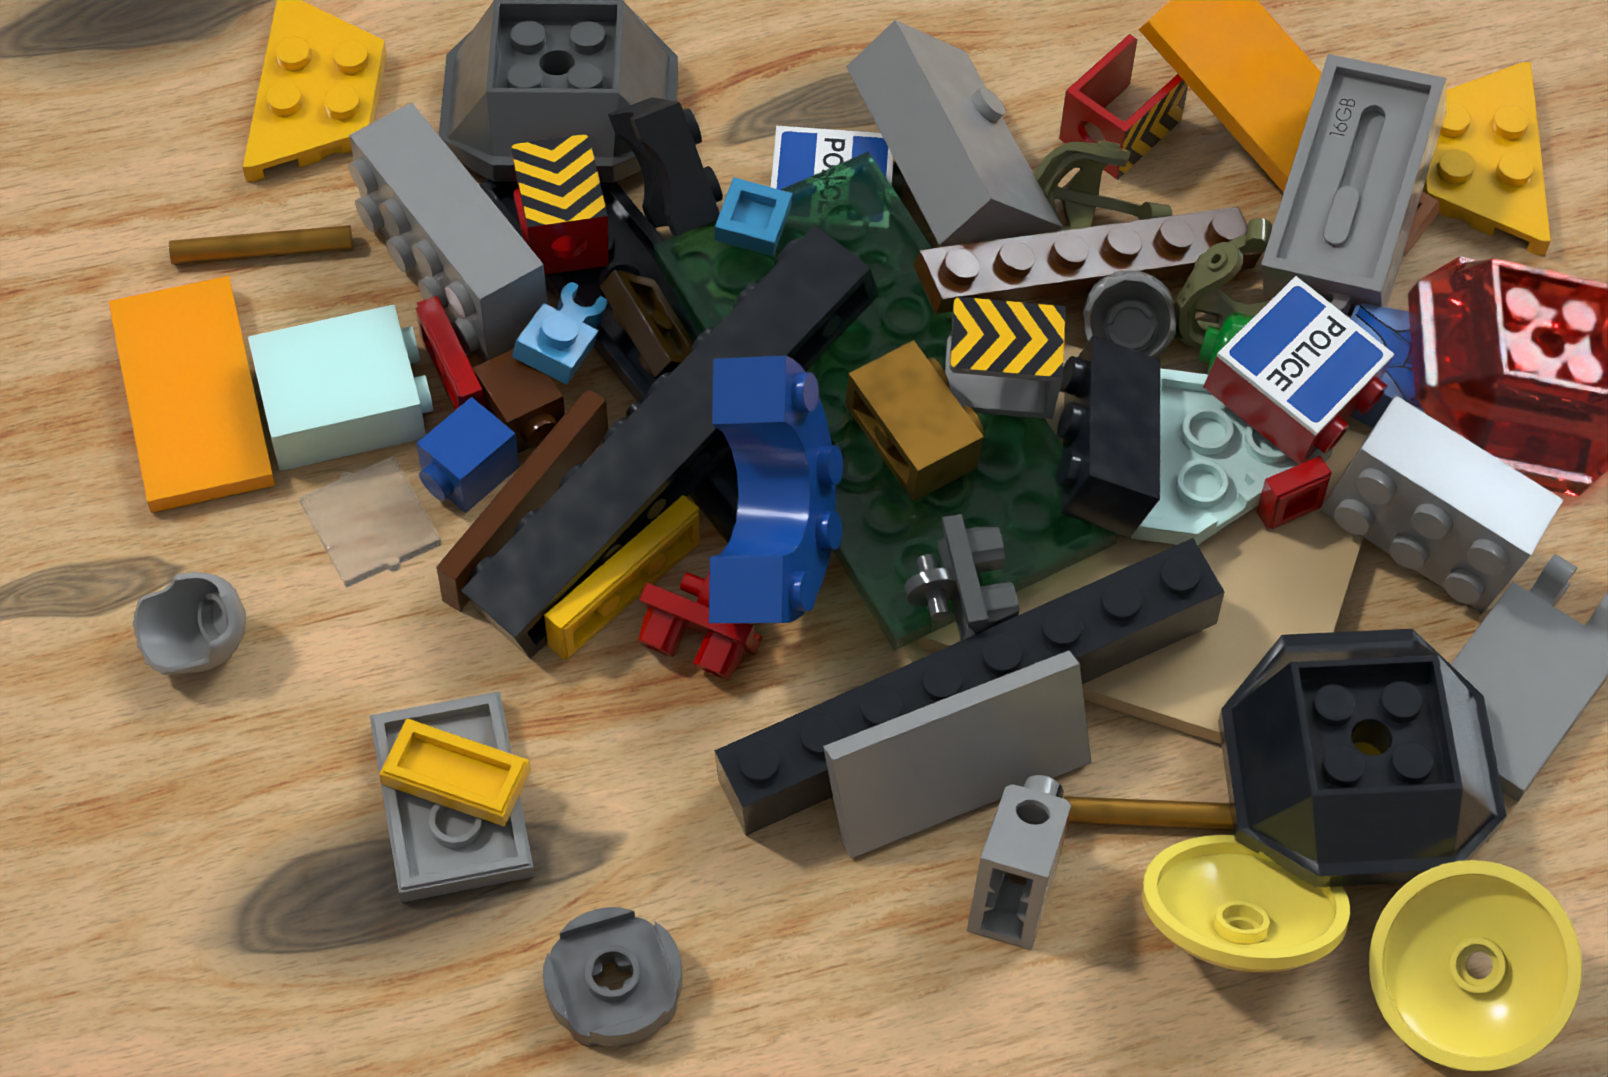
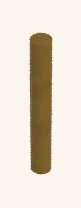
(260, 244)
(1150, 812)

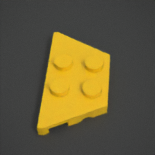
(313, 88)
(1491, 158)

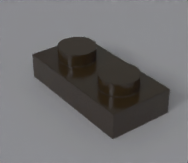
(649, 321)

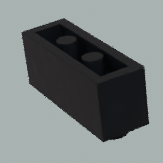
(1110, 436)

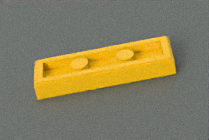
(623, 578)

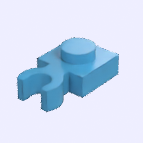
(560, 337)

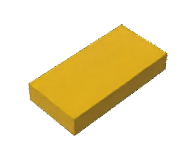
(455, 772)

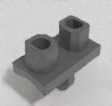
(963, 556)

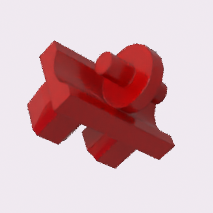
(670, 616)

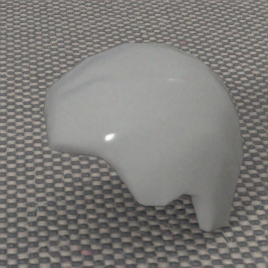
(1131, 312)
(189, 624)

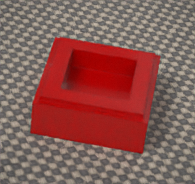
(1293, 492)

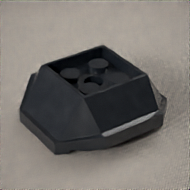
(1346, 814)

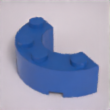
(784, 491)

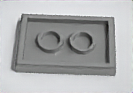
(438, 846)

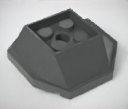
(550, 75)

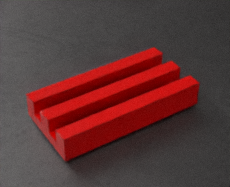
(447, 353)

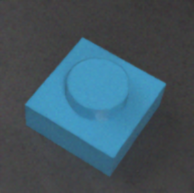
(753, 216)

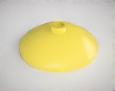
(1241, 907)
(1424, 975)

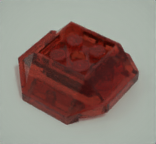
(1516, 366)

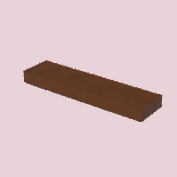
(529, 489)

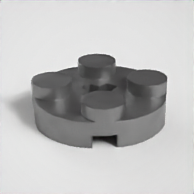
(605, 1015)

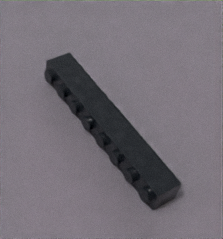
(667, 440)
(1100, 624)

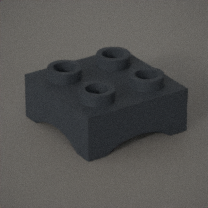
(675, 183)

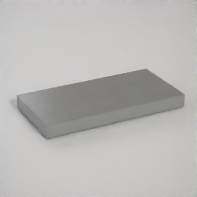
(958, 753)

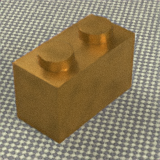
(914, 419)

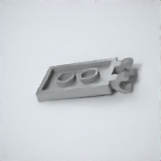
(1534, 672)

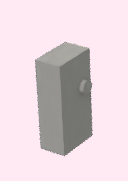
(949, 139)

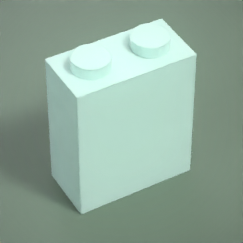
(340, 386)

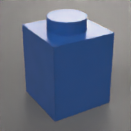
(467, 455)

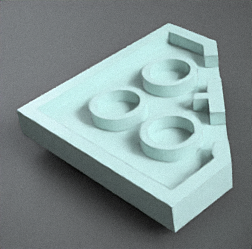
(1208, 463)

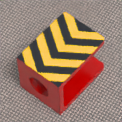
(1100, 86)
(561, 203)

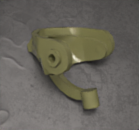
(1081, 193)
(1210, 272)

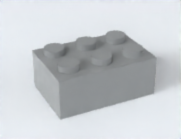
(1441, 505)

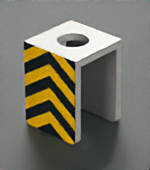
(1006, 356)

